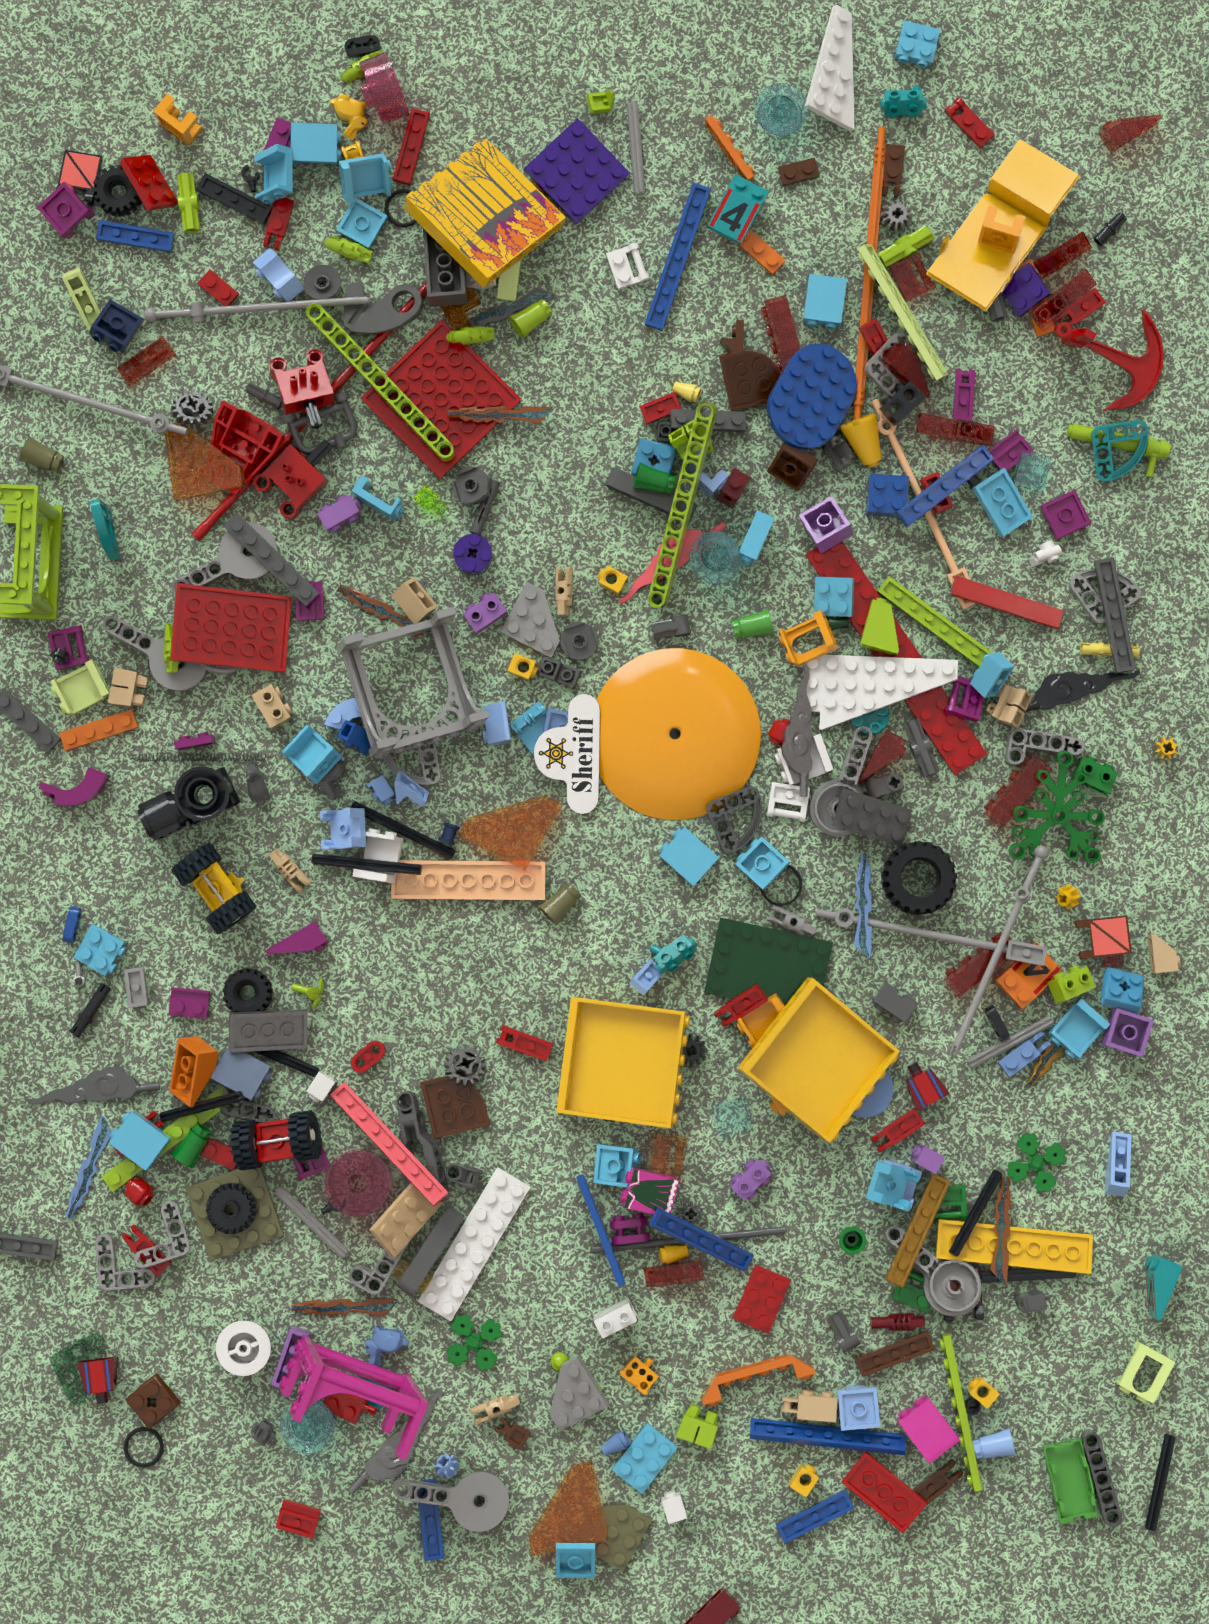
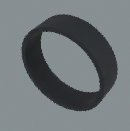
(800, 888)

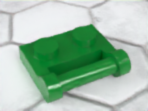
(954, 1196)
(912, 1295)

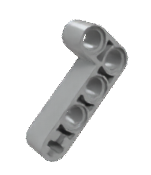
(1045, 745)
(376, 1274)

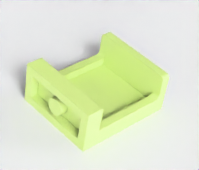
(80, 688)

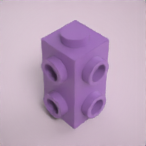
(338, 514)
(756, 1174)

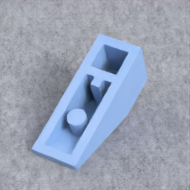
(1118, 1165)

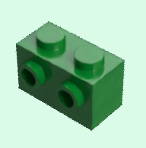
(1098, 776)

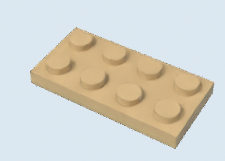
(403, 1220)

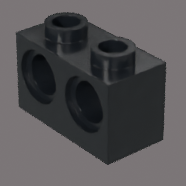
(904, 406)

